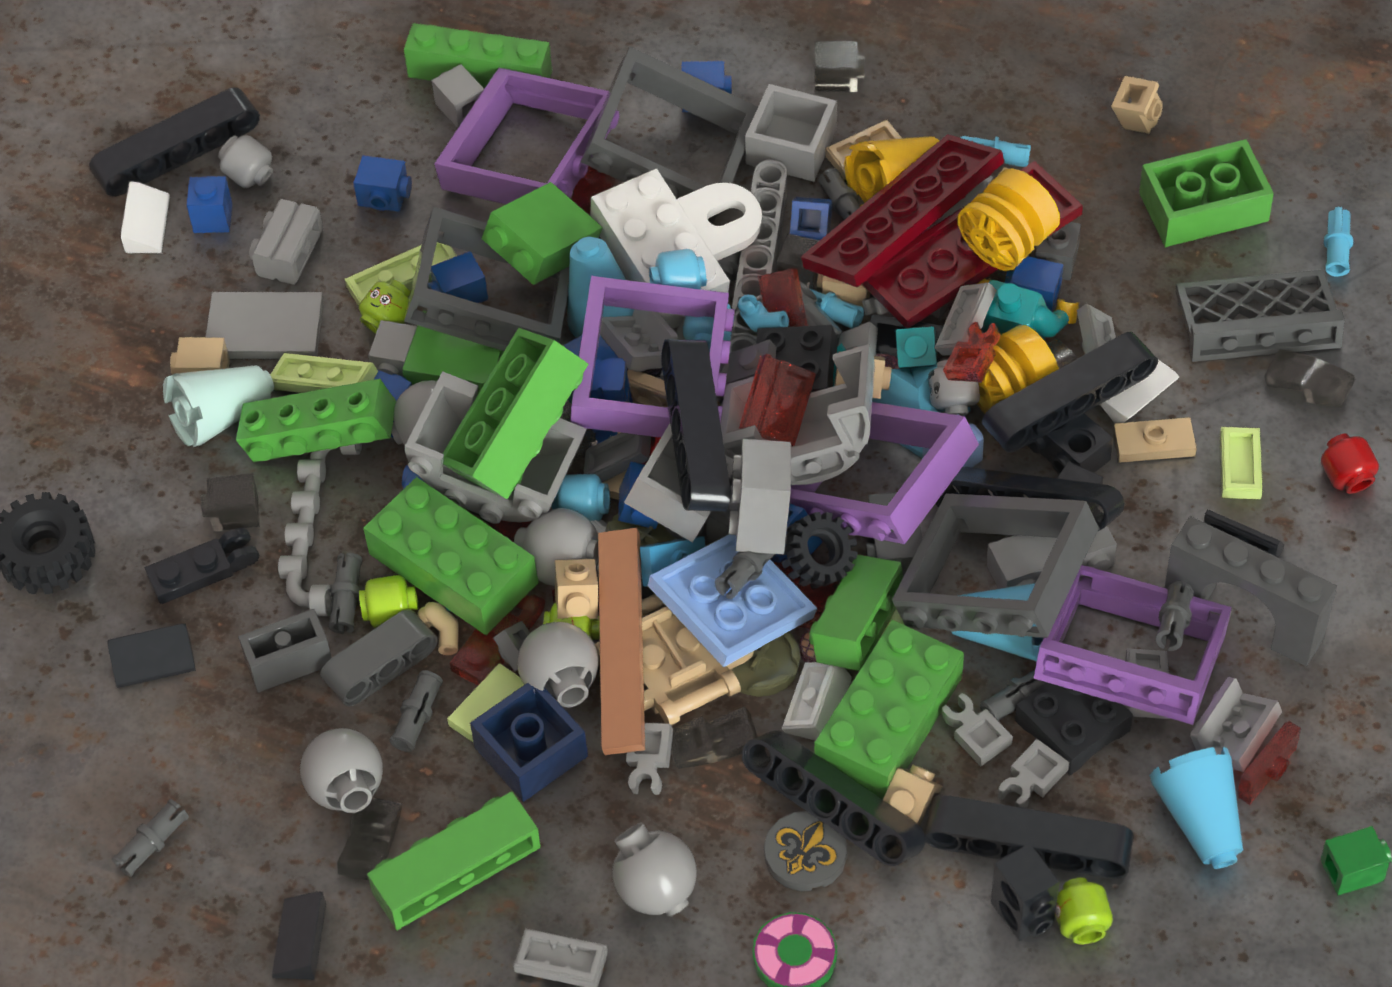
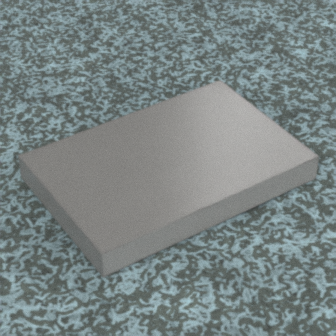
(266, 323)

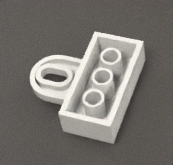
(647, 219)

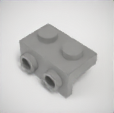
(637, 338)
(1235, 722)

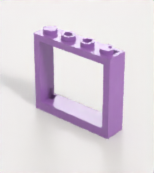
(504, 89)
(634, 417)
(949, 446)
(1119, 679)

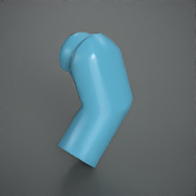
(758, 317)

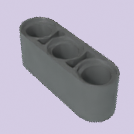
(378, 657)

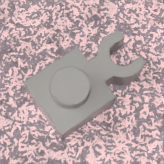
(977, 734)
(656, 754)
(1034, 771)

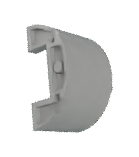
(832, 427)
(540, 480)

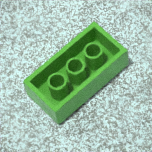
(514, 412)
(451, 555)
(890, 706)

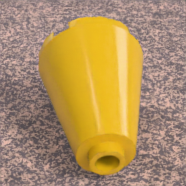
(881, 161)

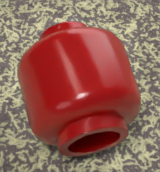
(1349, 463)

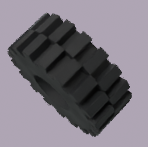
(42, 520)

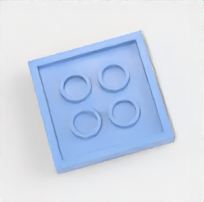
(735, 625)

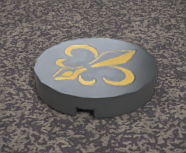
(804, 852)

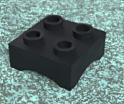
(805, 347)
(1072, 722)

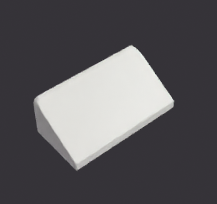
(144, 219)
(1129, 402)
(815, 699)

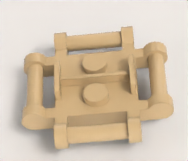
(677, 667)

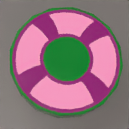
(794, 951)

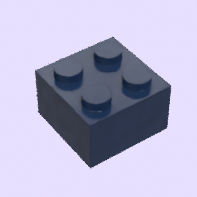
(529, 740)

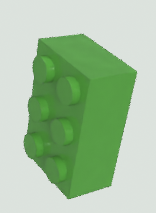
(1206, 193)

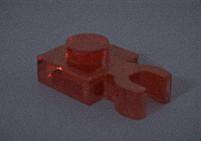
(973, 358)

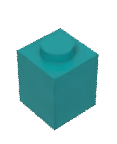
(916, 347)

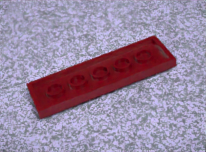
(902, 210)
(940, 261)

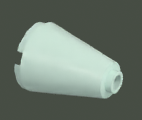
(213, 399)

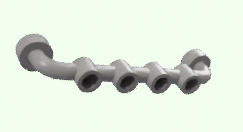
(301, 534)

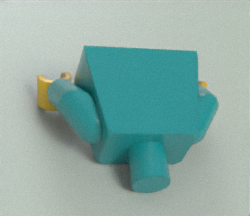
(1026, 307)

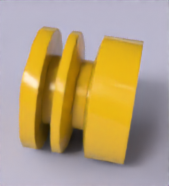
(1008, 219)
(1019, 362)

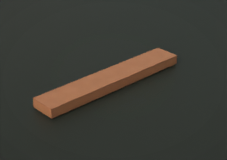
(621, 642)

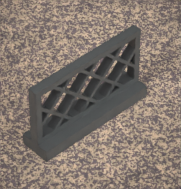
(1260, 333)

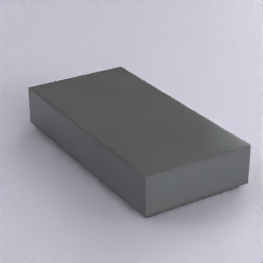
(615, 454)

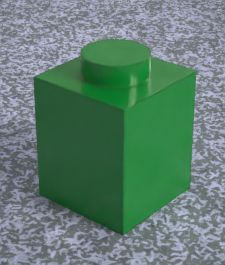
(1356, 860)

